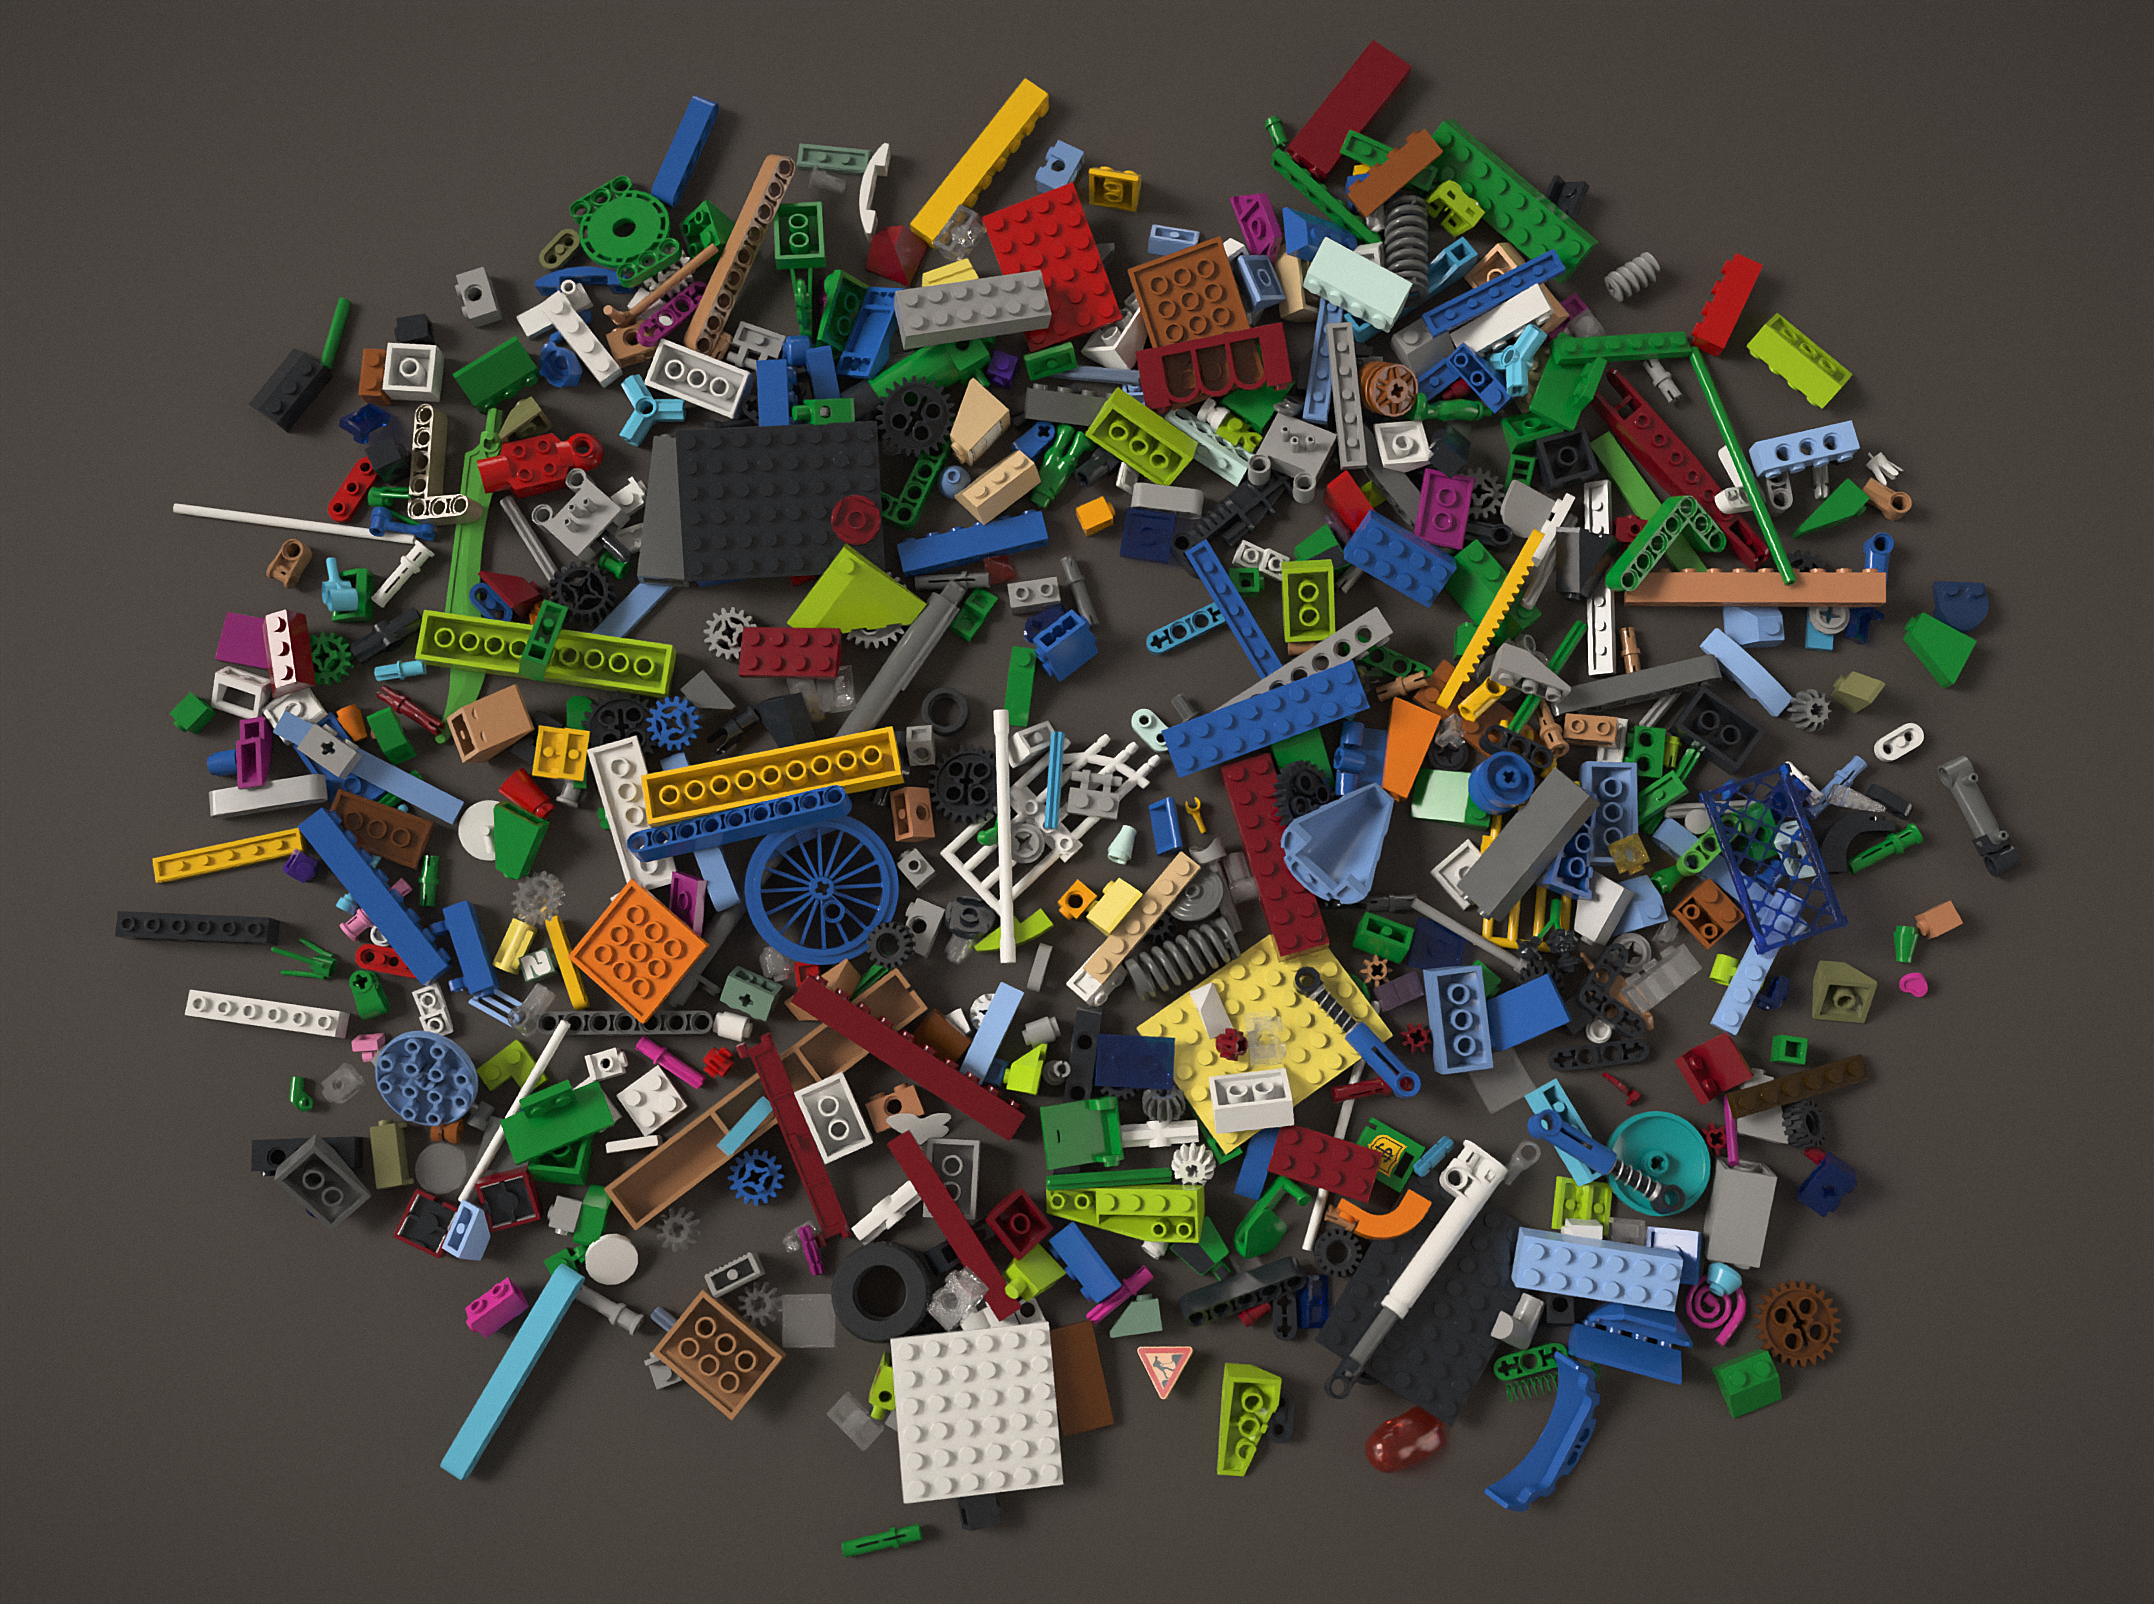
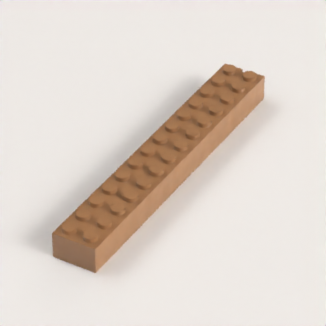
(693, 1150)

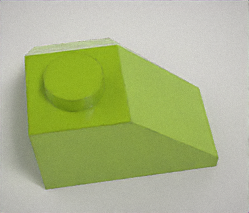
(1026, 1072)

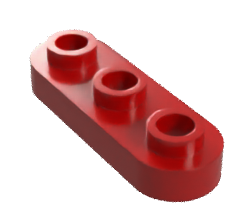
(353, 500)
(382, 960)

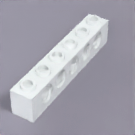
(267, 1014)

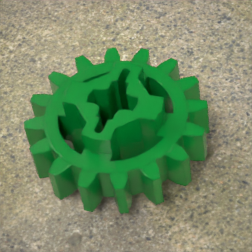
(337, 662)

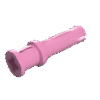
(361, 921)

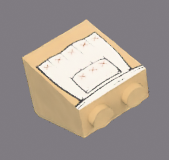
(978, 423)

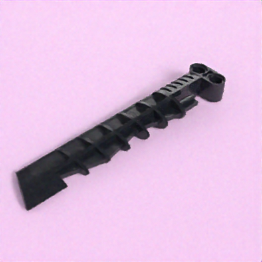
(1250, 503)

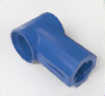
(1875, 558)

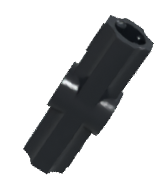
(387, 635)

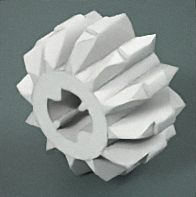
(1193, 1164)

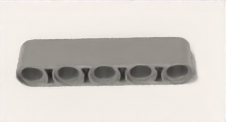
(271, 796)

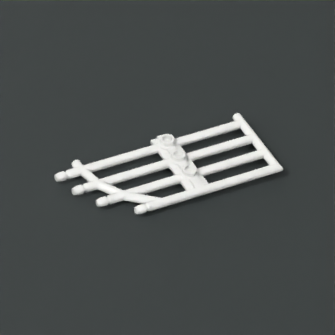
(1032, 811)

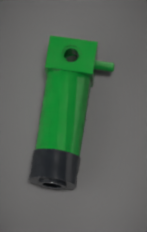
(941, 362)

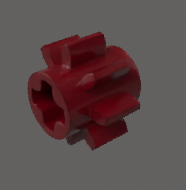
(1421, 1034)
(1231, 1044)
(1720, 1138)

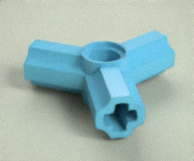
(1518, 359)
(663, 410)

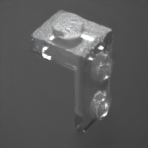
(809, 694)

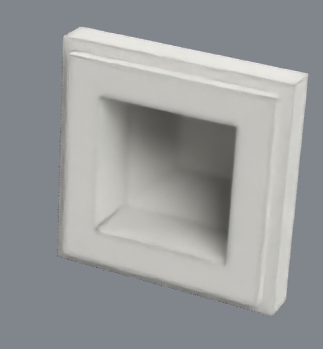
(1376, 220)
(1127, 477)

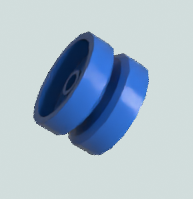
(1501, 783)

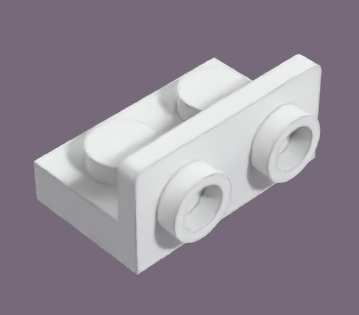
(1090, 989)

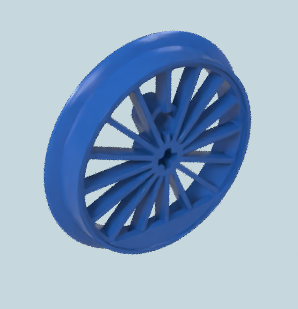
(782, 841)

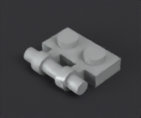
(755, 340)
(1093, 802)

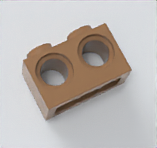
(1591, 730)

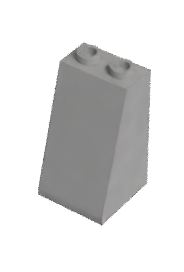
(1737, 1211)

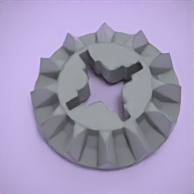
(1835, 624)
(1036, 842)
(1640, 947)

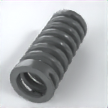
(1408, 232)
(1220, 936)

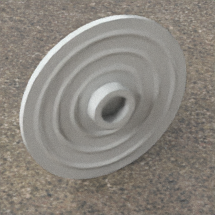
(477, 830)

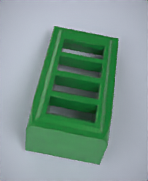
(1529, 472)

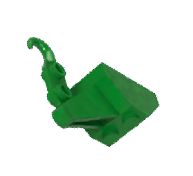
(800, 245)

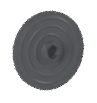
(1199, 897)

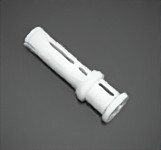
(381, 596)

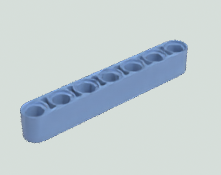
(1676, 840)
(710, 860)

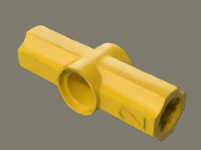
(1481, 699)

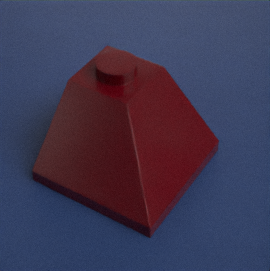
(514, 591)
(1018, 1223)

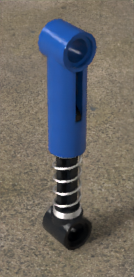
(1359, 1036)
(1603, 1160)

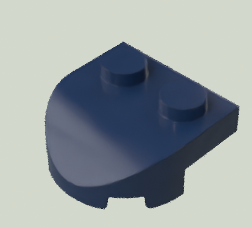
(1960, 604)

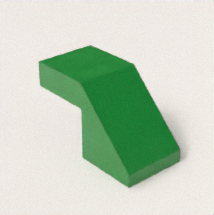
(592, 1216)

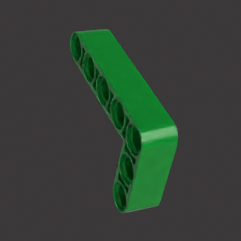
(919, 484)
(1674, 517)

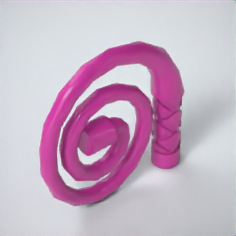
(1734, 1322)

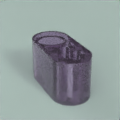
(1399, 991)

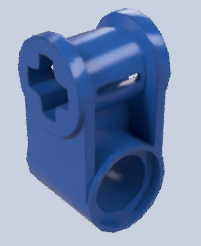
(1034, 444)

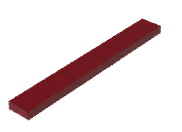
(952, 1222)

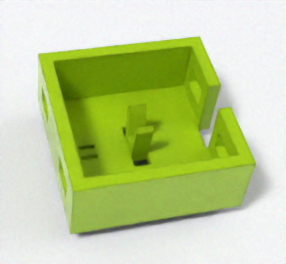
(1463, 212)

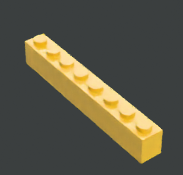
(982, 160)

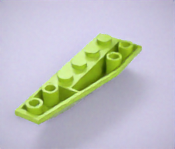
(1136, 1211)

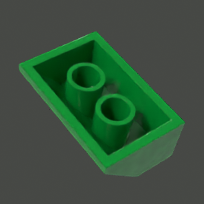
(498, 375)

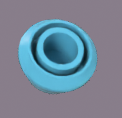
(1722, 1279)

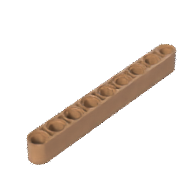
(748, 250)

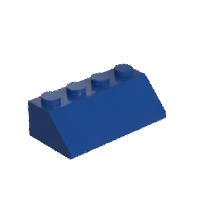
(1625, 1352)

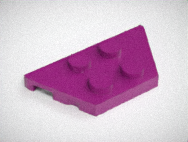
(1258, 224)

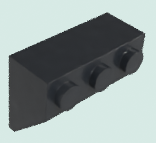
(291, 389)

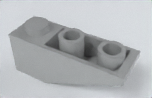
(1525, 672)

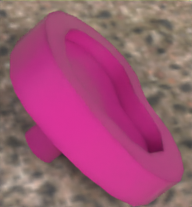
(1914, 983)

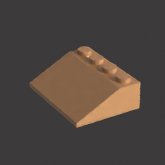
(719, 1353)

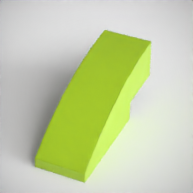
(1026, 931)

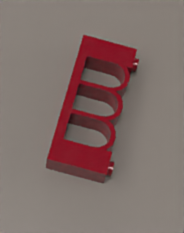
(1155, 379)

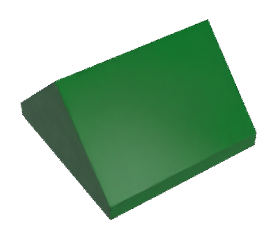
(1524, 429)

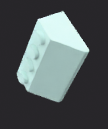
(1357, 285)

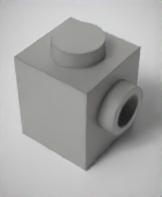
(915, 868)
(564, 1214)

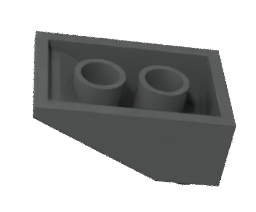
(322, 1182)

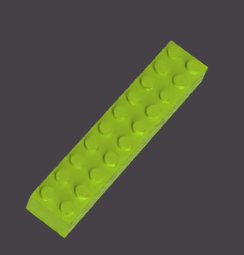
(577, 659)

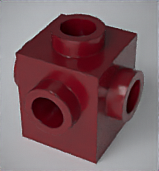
(1627, 529)

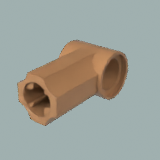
(1883, 497)

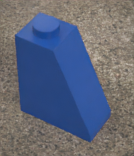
(822, 373)

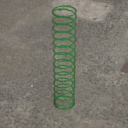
(1514, 1389)

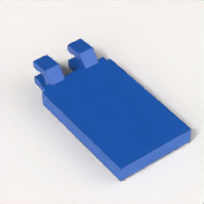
(1525, 1013)

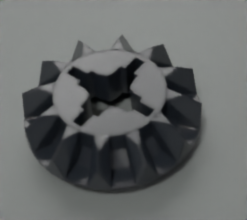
(1441, 763)

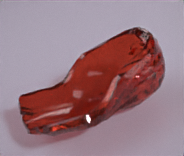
(1404, 1441)

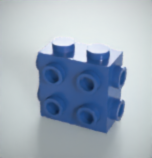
(1065, 645)

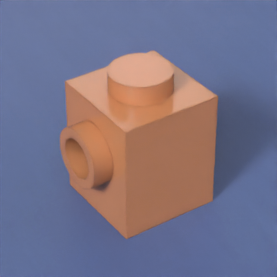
(1938, 920)

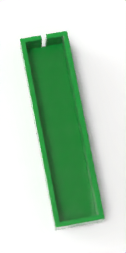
(1509, 200)

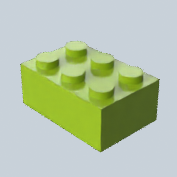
(1308, 600)

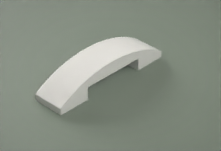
(877, 166)

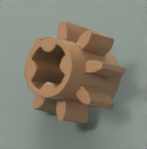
(1377, 978)

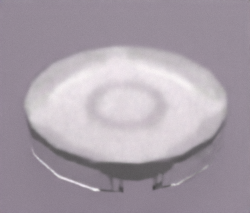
(441, 1168)

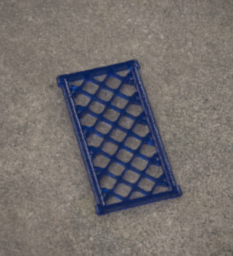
(1813, 852)

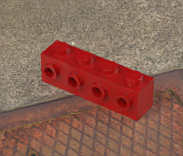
(1728, 301)

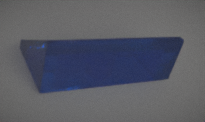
(1312, 1302)

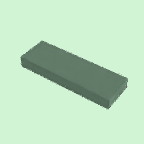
(833, 159)

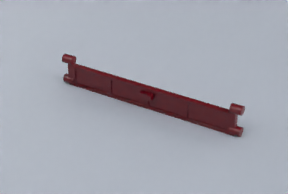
(798, 1138)

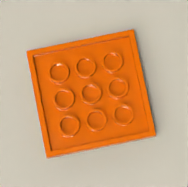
(638, 951)

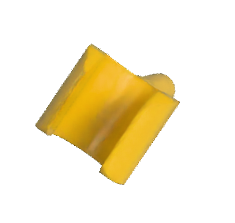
(1196, 814)

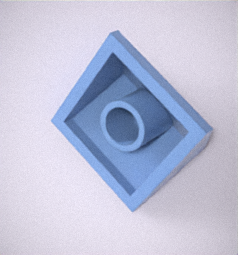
(1258, 281)

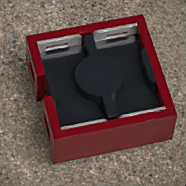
(509, 1198)
(426, 1223)

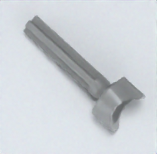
(1210, 858)

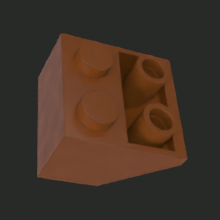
(1707, 913)

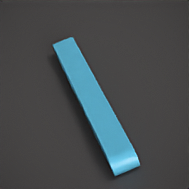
(512, 1372)

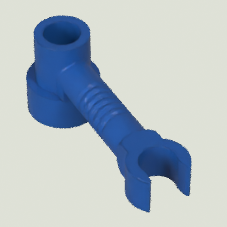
(382, 521)

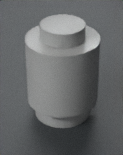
(1041, 1031)

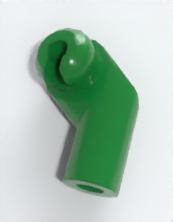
(989, 836)
(298, 1096)

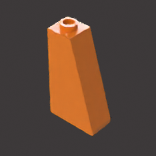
(1407, 742)

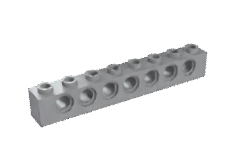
(1371, 620)

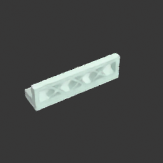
(1218, 458)

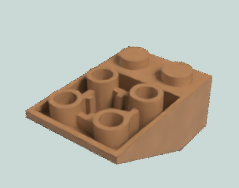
(490, 725)

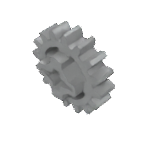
(721, 636)

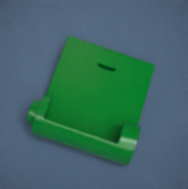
(1086, 1133)

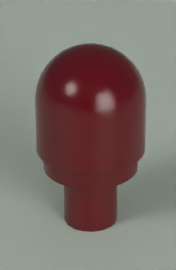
(1457, 390)

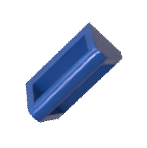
(1165, 826)

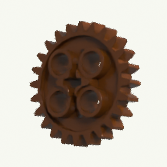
(1776, 1332)

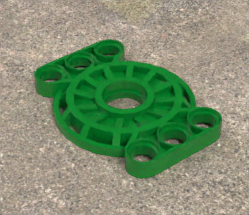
(627, 252)

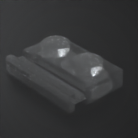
(837, 694)

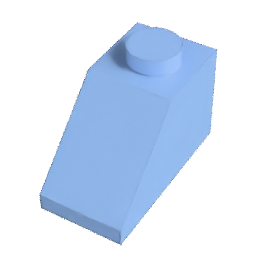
(468, 1233)

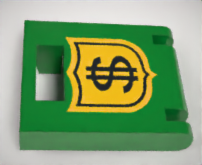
(1393, 1147)

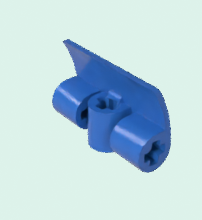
(1359, 757)

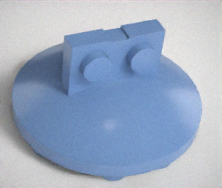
(426, 1078)

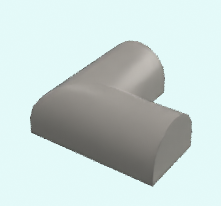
(1520, 1327)

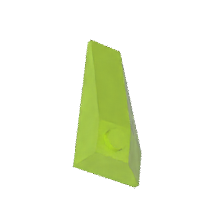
(1246, 1407)

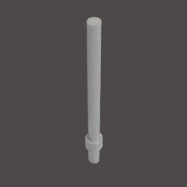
(1517, 963)

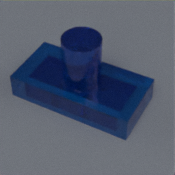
(363, 422)

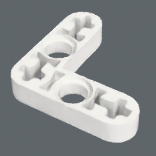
(1735, 498)

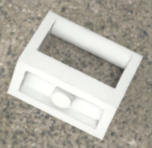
(243, 681)

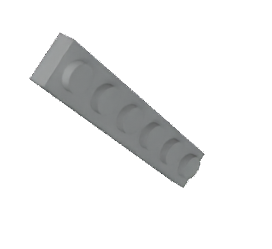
(1346, 395)

